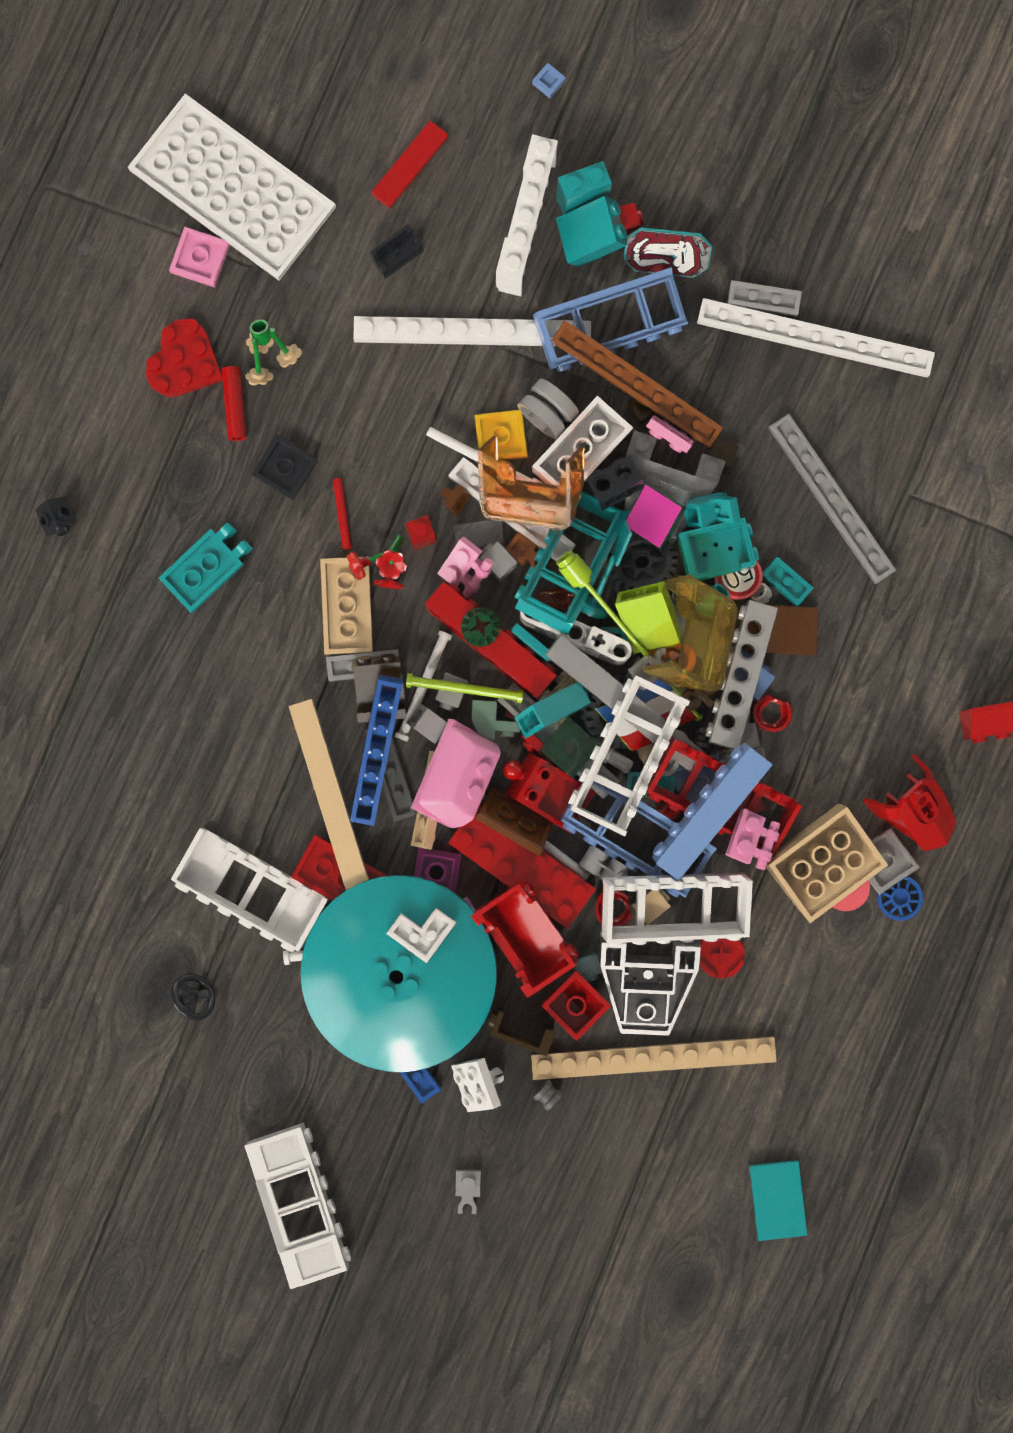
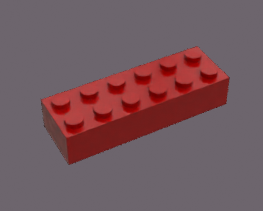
(504, 653)
(556, 887)

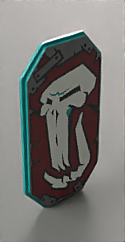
(659, 249)

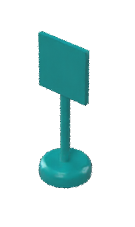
(591, 606)

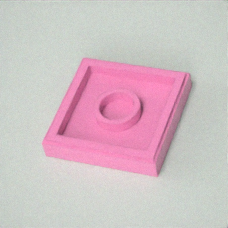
(199, 257)

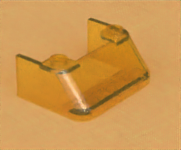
(705, 639)

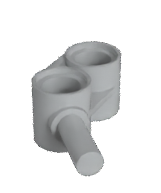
(602, 865)

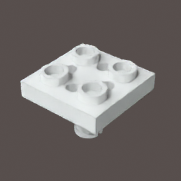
(477, 1084)

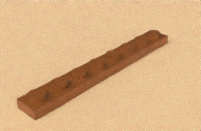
(636, 384)

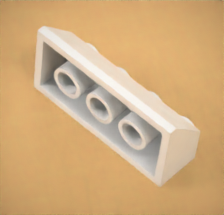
(595, 430)

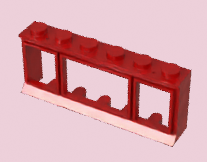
(679, 803)

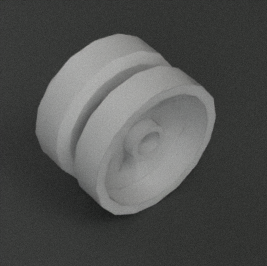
(548, 408)

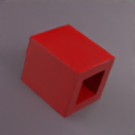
(631, 218)
(421, 532)

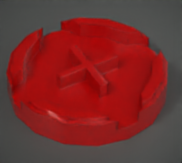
(721, 957)

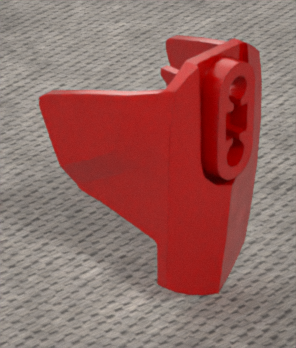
(920, 813)

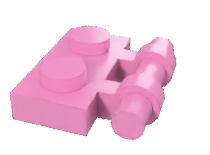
(661, 428)
(460, 562)
(746, 836)

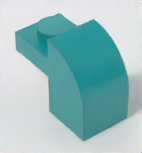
(710, 509)

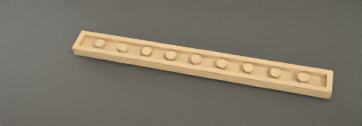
(654, 1058)

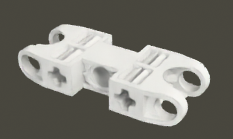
(604, 651)

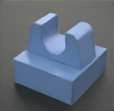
(549, 80)

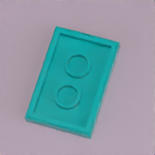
(778, 1200)

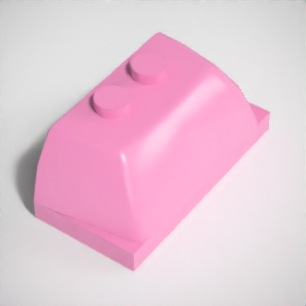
(456, 776)

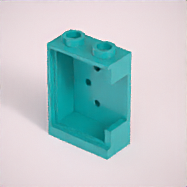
(717, 559)

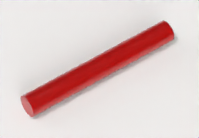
(342, 514)

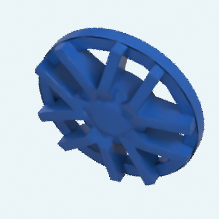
(900, 898)

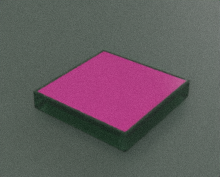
(655, 516)

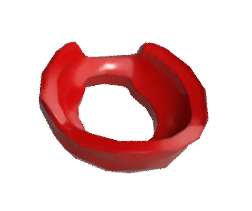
(785, 714)
(624, 918)

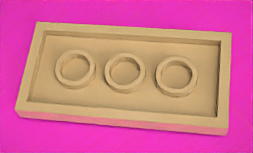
(345, 609)

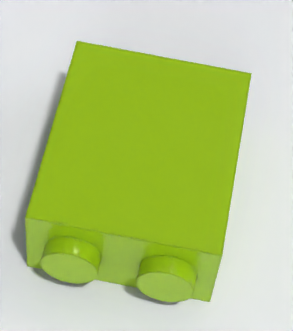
(649, 616)

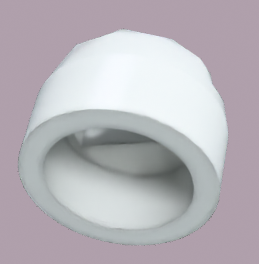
(767, 593)

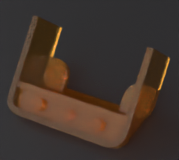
(527, 501)

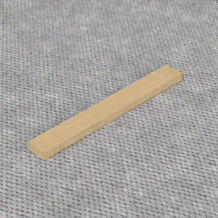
(329, 793)

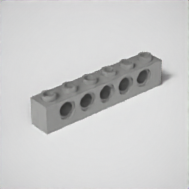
(764, 617)

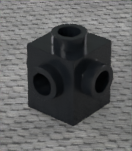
(56, 516)

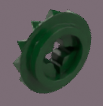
(475, 637)

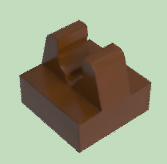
(455, 499)

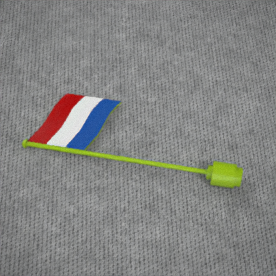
(579, 574)

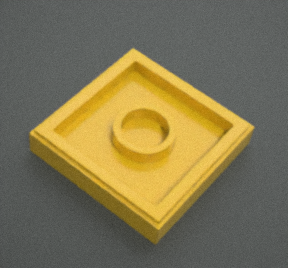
(508, 429)

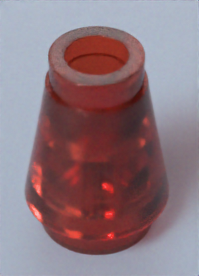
(557, 598)

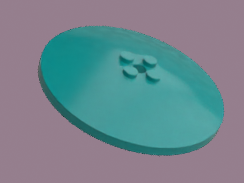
(405, 1022)

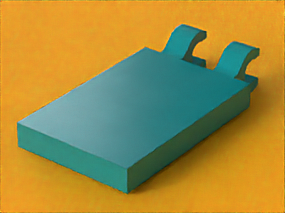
(205, 567)

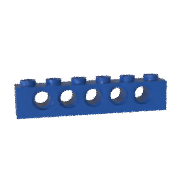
(376, 750)

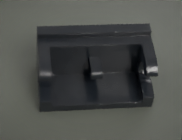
(396, 251)

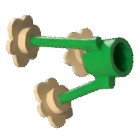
(260, 340)

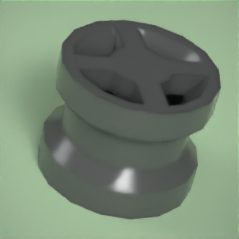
(547, 1095)

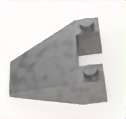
(701, 483)
(648, 988)

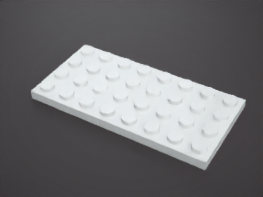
(232, 187)

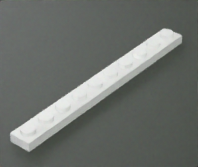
(453, 330)
(815, 338)

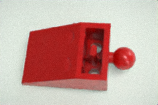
(542, 788)

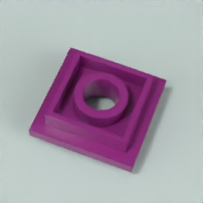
(448, 861)

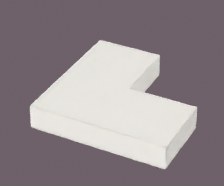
(424, 940)

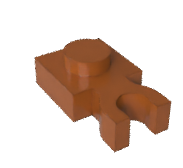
(522, 549)

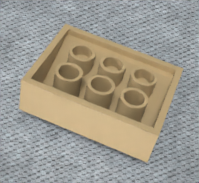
(825, 862)

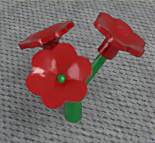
(389, 563)

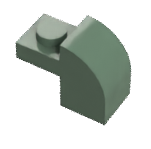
(485, 721)

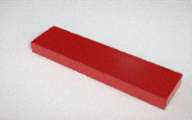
(410, 164)

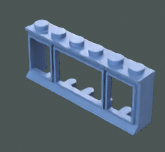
(629, 341)
(614, 850)

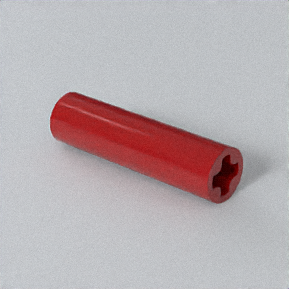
(234, 403)

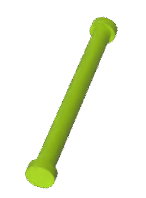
(464, 688)

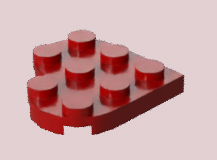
(184, 361)

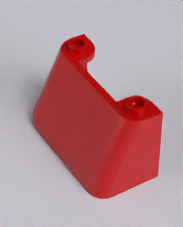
(526, 937)

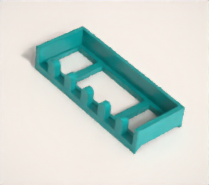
(545, 613)

